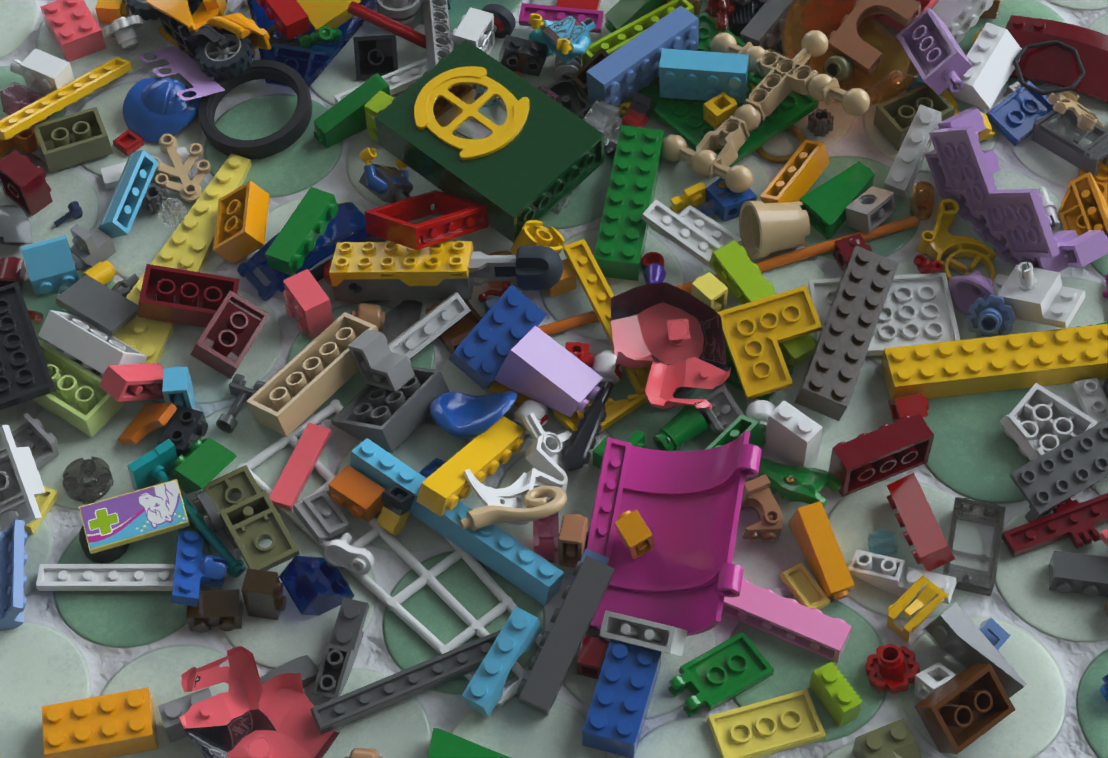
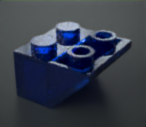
(314, 585)

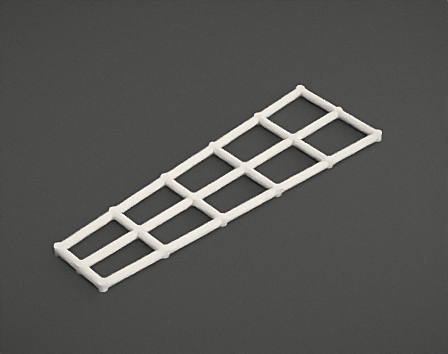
(428, 577)

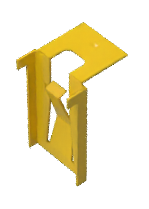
(925, 597)

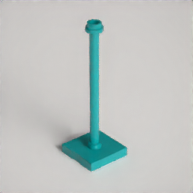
(152, 469)

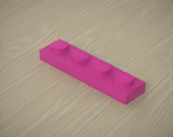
(557, 13)

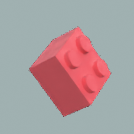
(307, 304)

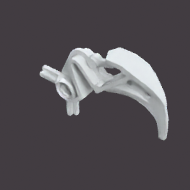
(549, 470)

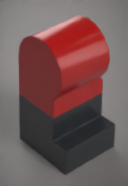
(639, 111)

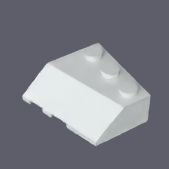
(1048, 420)

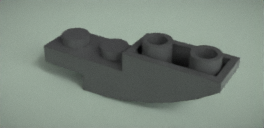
(341, 650)

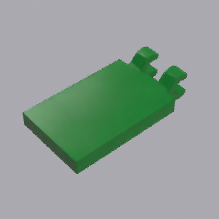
(721, 674)

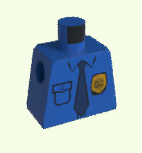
(724, 201)

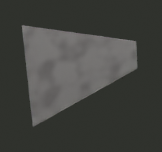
(401, 318)

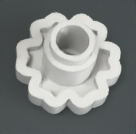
(124, 30)

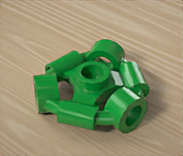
(321, 37)

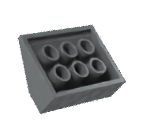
(389, 415)

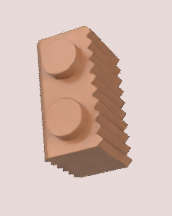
(572, 539)

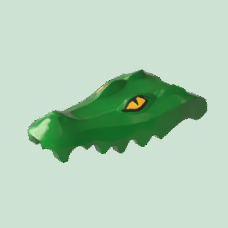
(799, 482)

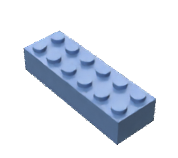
(638, 60)

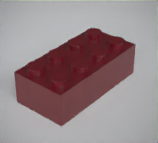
(182, 295)
(881, 453)

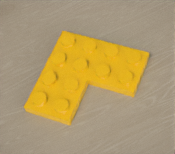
(754, 335)

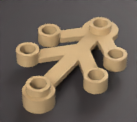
(1068, 101)
(181, 171)

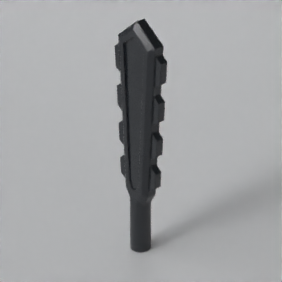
(583, 440)

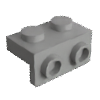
(723, 409)
(40, 443)

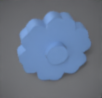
(990, 317)

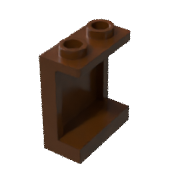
(459, 331)

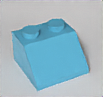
(50, 265)

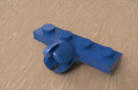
(194, 569)

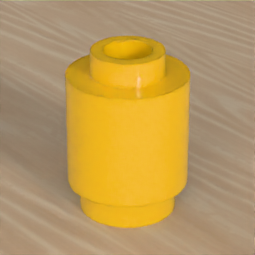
(101, 272)

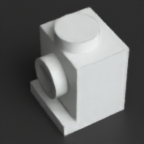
(931, 679)

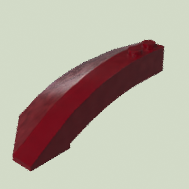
(1056, 64)

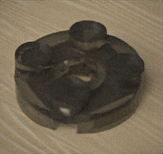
(90, 491)

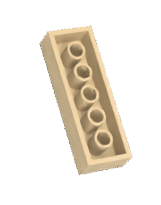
(309, 377)

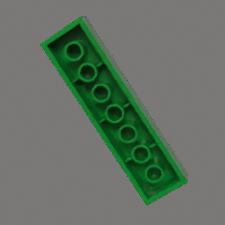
(628, 196)

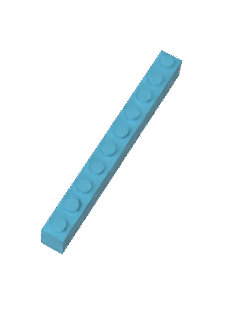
(488, 544)

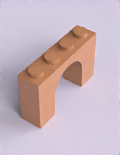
(849, 44)

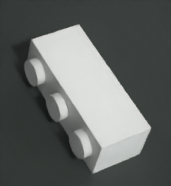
(643, 633)

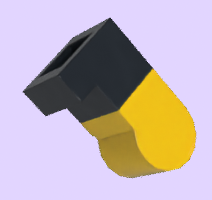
(395, 510)

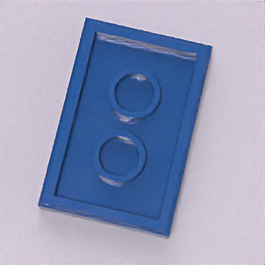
(1018, 113)

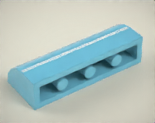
(128, 194)

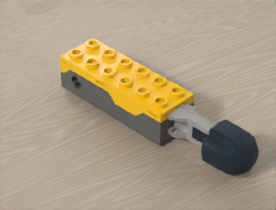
(433, 272)

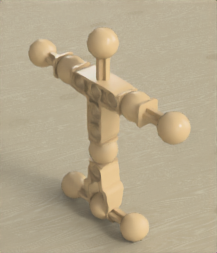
(781, 78)

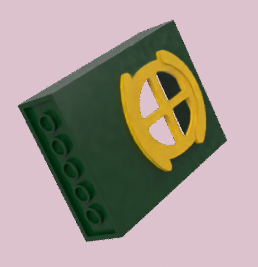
(515, 170)

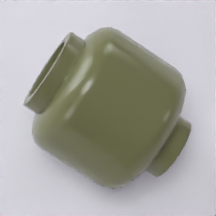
(839, 67)

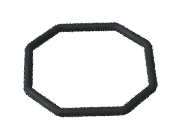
(1058, 90)

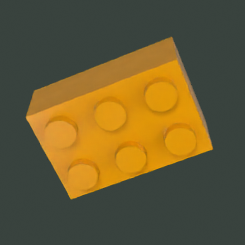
(241, 222)

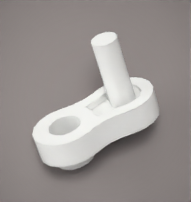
(343, 555)

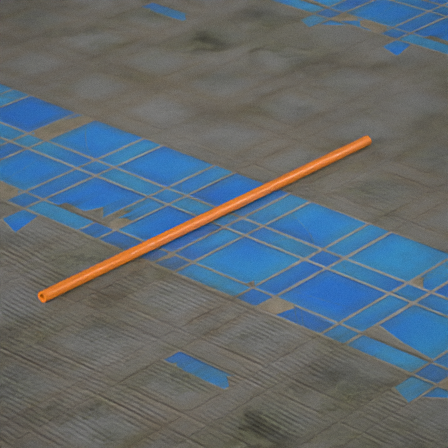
(764, 265)

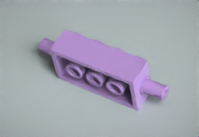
(934, 52)

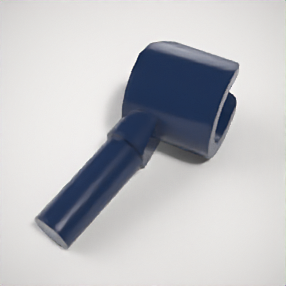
(75, 212)

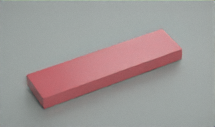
(300, 466)

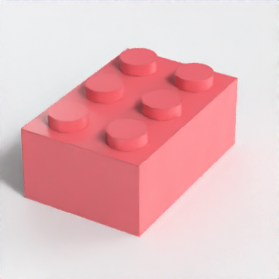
(73, 28)

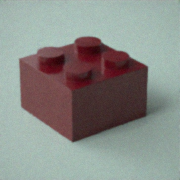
(24, 183)

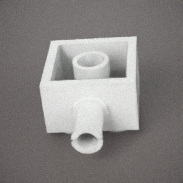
(43, 72)

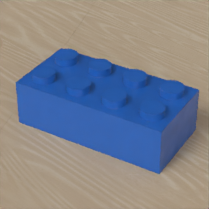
(495, 335)
(621, 698)

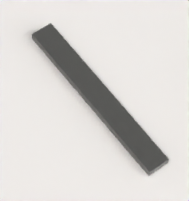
(402, 685)

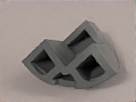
(14, 226)

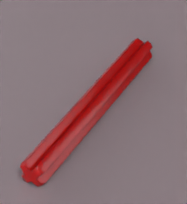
(387, 24)

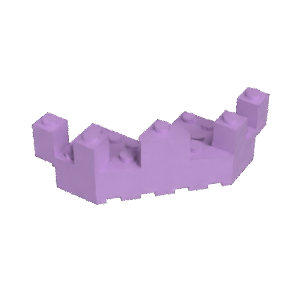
(1007, 218)

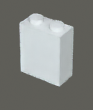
(793, 436)

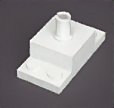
(1038, 295)
(18, 482)

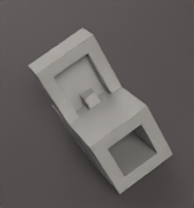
(91, 245)

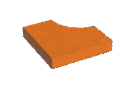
(148, 419)

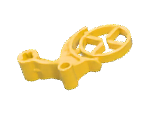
(941, 242)

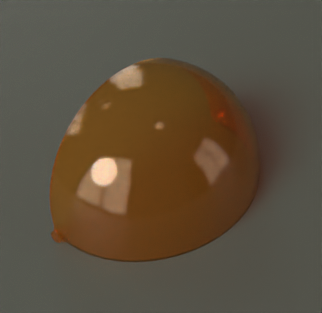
(890, 77)

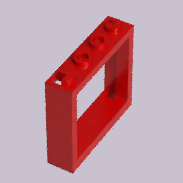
(459, 219)

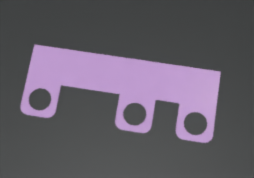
(188, 68)

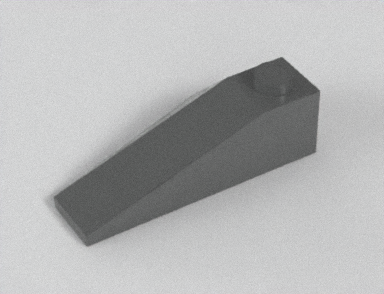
(965, 643)

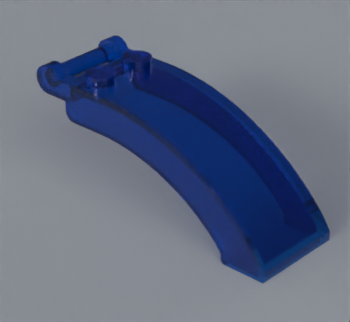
(346, 226)

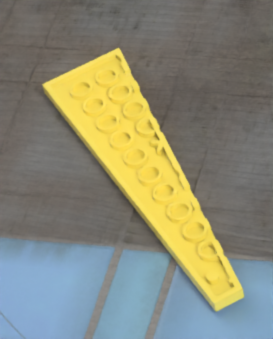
(185, 250)

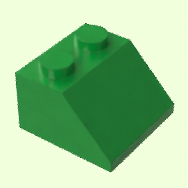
(200, 464)

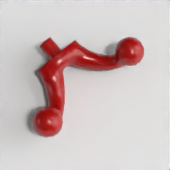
(504, 285)

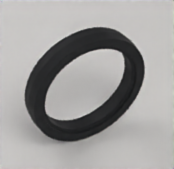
(270, 144)

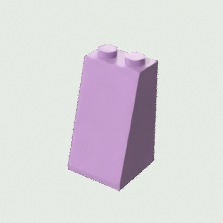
(549, 374)

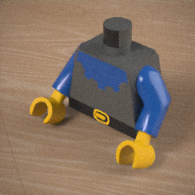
(385, 181)

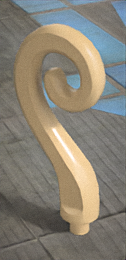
(536, 509)

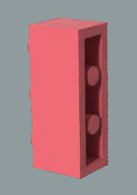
(133, 382)

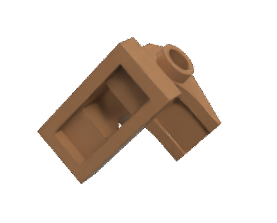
(759, 498)

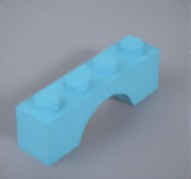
(489, 680)

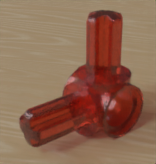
(721, 11)

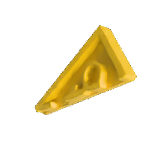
(615, 411)

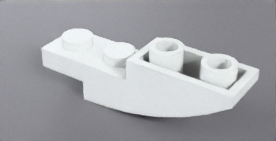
(894, 576)

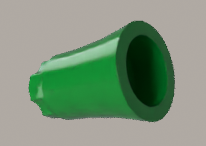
(680, 429)

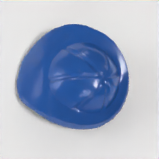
(156, 109)
(469, 414)

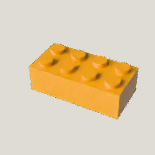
(100, 726)

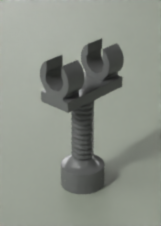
(237, 387)

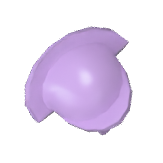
(968, 288)

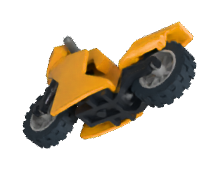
(200, 28)

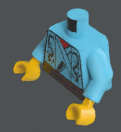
(565, 37)

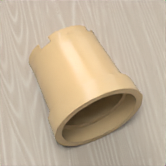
(772, 227)

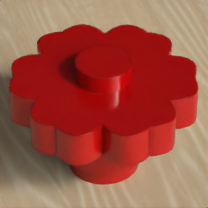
(892, 668)

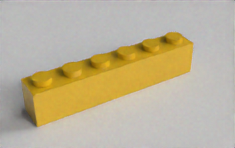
(482, 456)

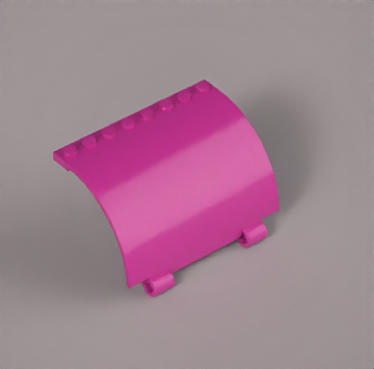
(693, 514)

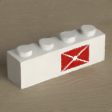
(912, 151)

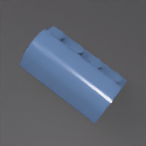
(12, 575)

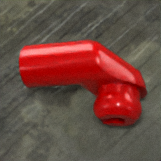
(925, 266)

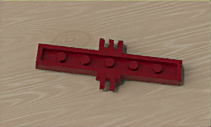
(1068, 520)

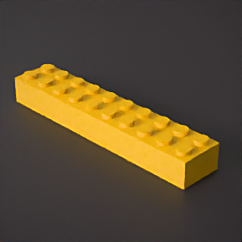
(997, 362)

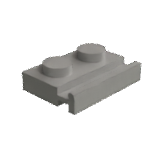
(321, 516)

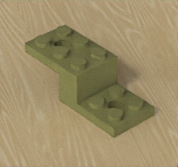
(251, 520)

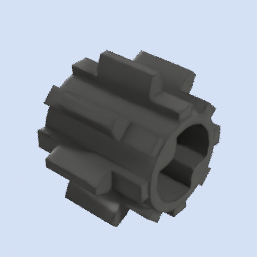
(820, 122)
(153, 199)

